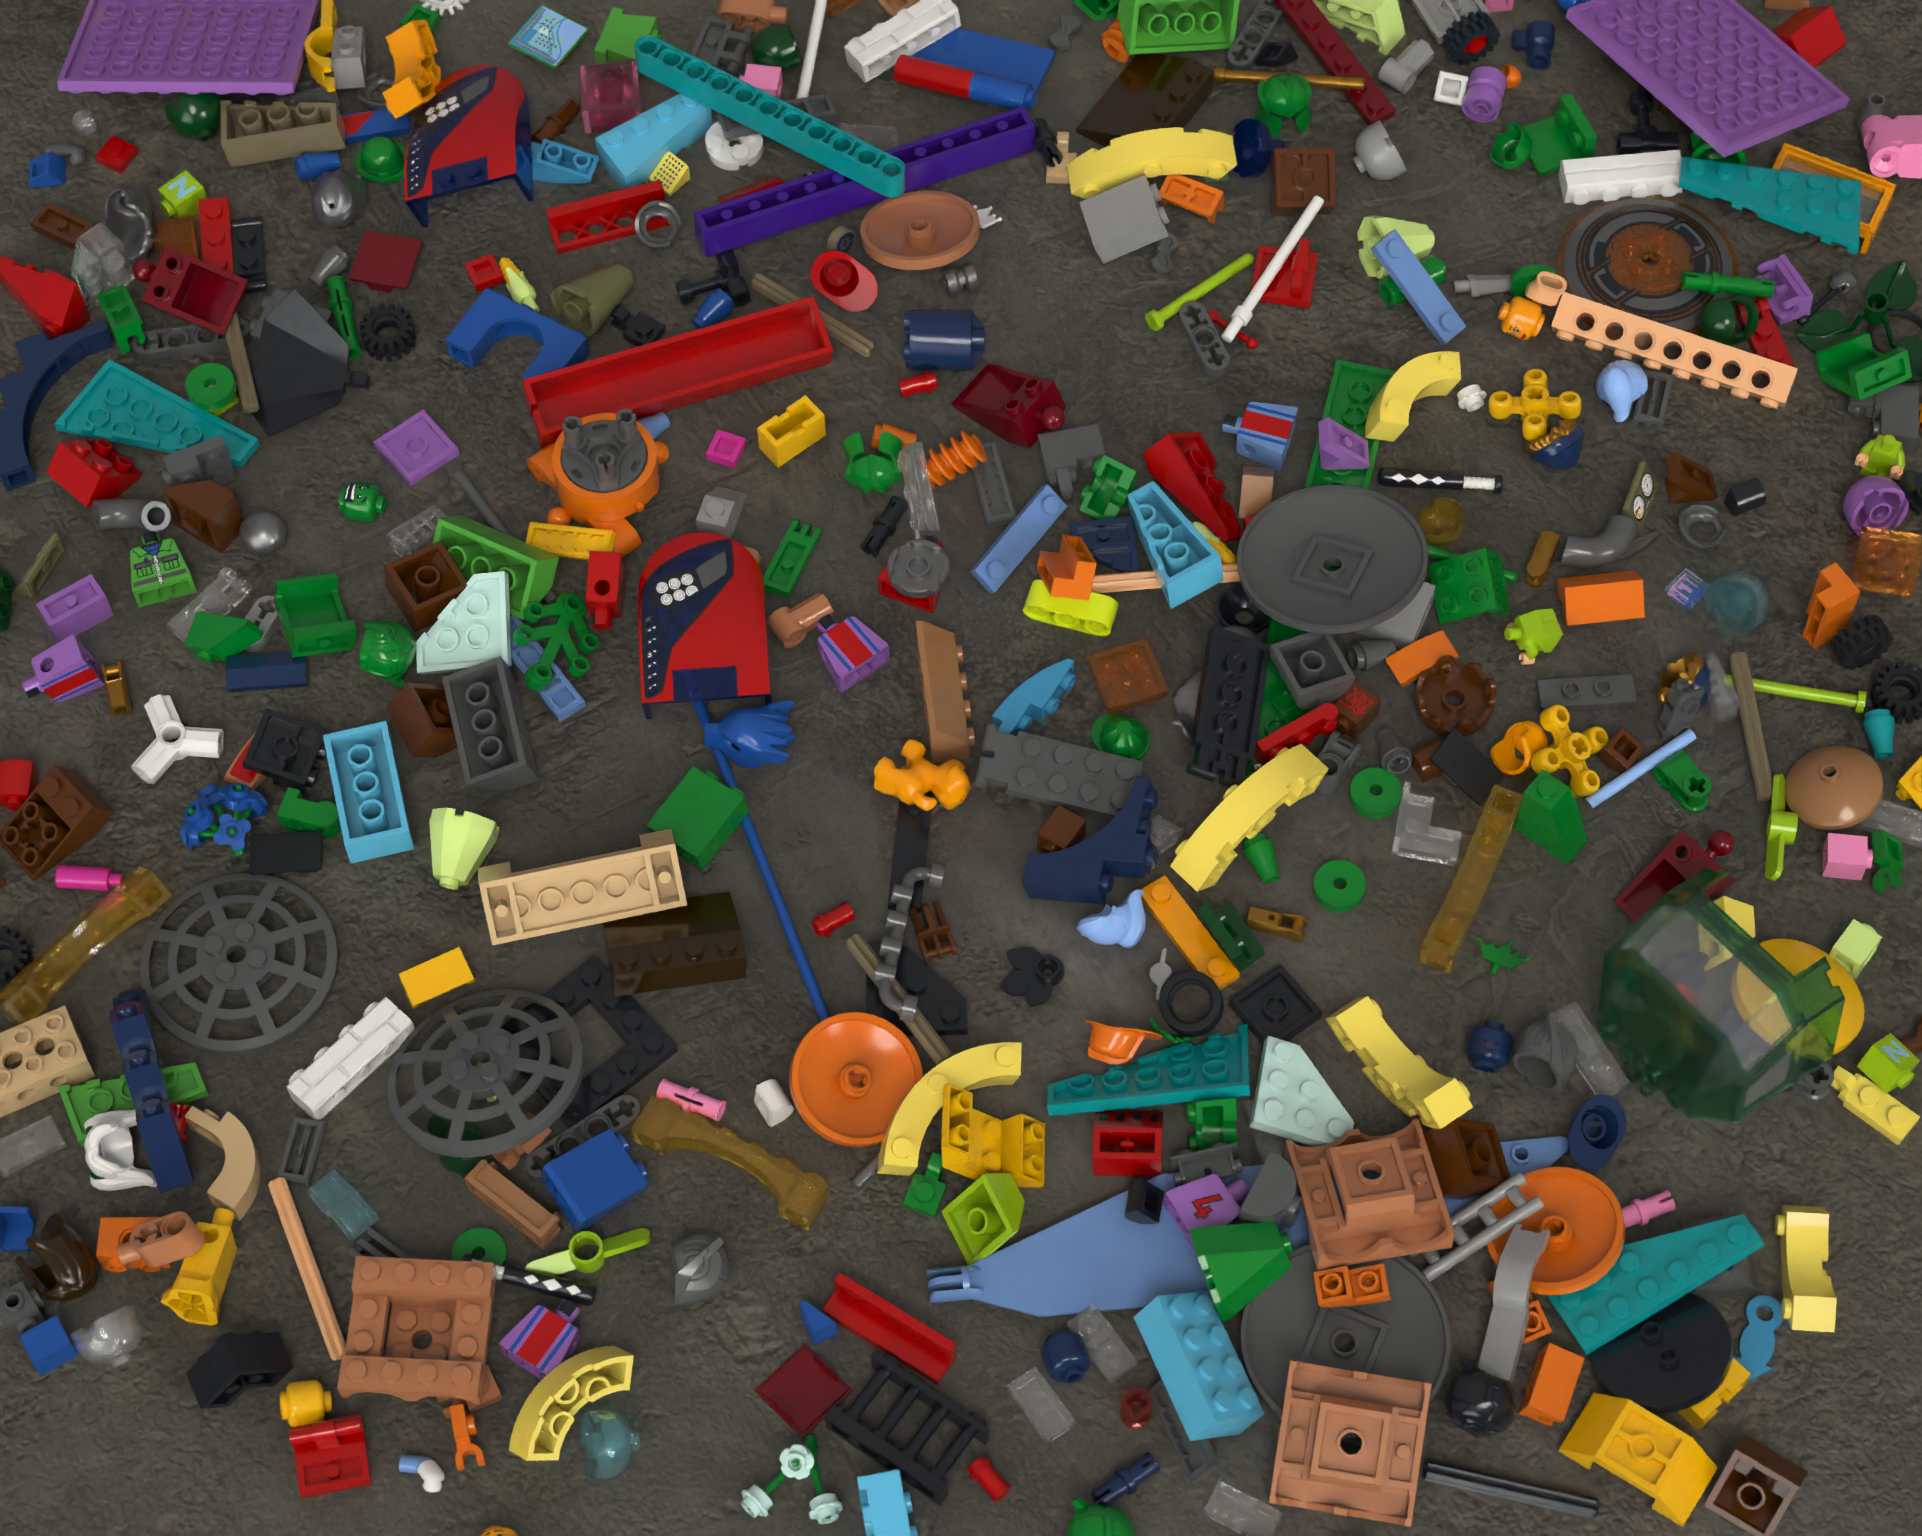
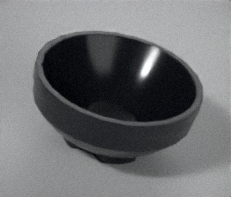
(1235, 600)

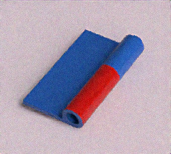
(978, 69)

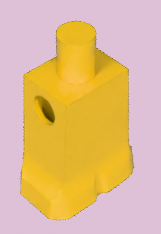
(204, 1275)

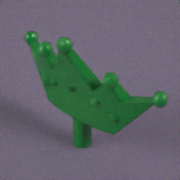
(1500, 956)
(1173, 1037)

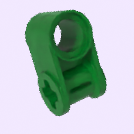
(1684, 781)

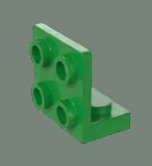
(1561, 137)
(1470, 586)

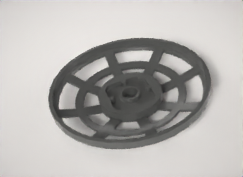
(243, 976)
(491, 1077)

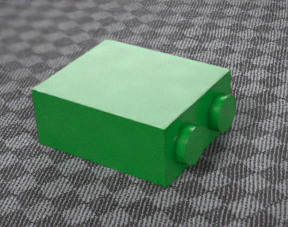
(700, 816)

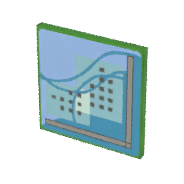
(548, 37)

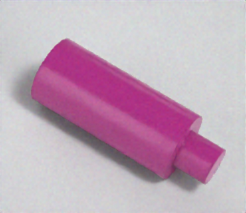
(87, 878)

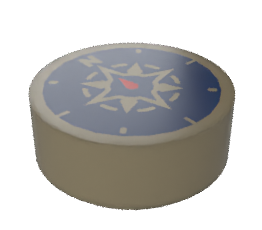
(841, 240)

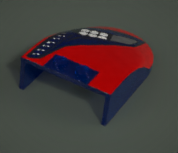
(469, 138)
(702, 623)

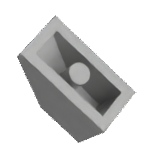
(720, 511)

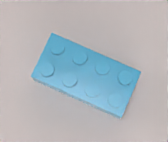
(368, 792)
(1198, 1365)

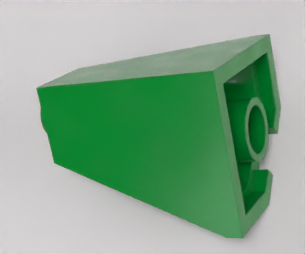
(1552, 817)
(1240, 1261)

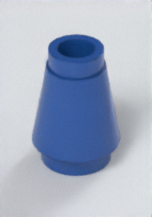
(313, 164)
(714, 309)

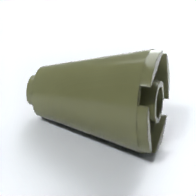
(591, 297)

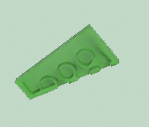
(99, 1096)

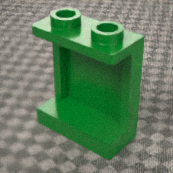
(1860, 369)
(313, 615)

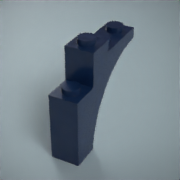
(1087, 869)

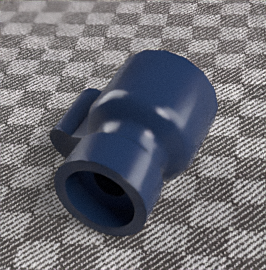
(1538, 40)

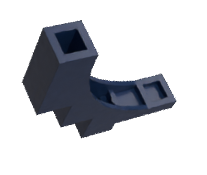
(25, 390)
(149, 1090)

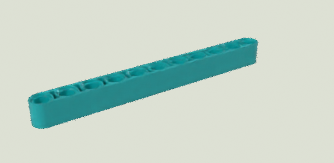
(770, 116)

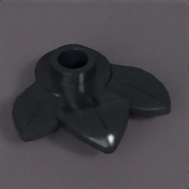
(1028, 976)

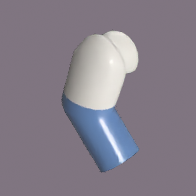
(426, 1468)

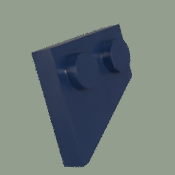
(1110, 542)

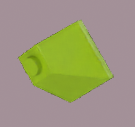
(985, 1215)

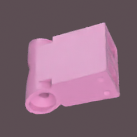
(1893, 145)

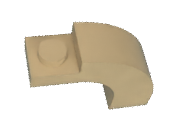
(241, 1172)

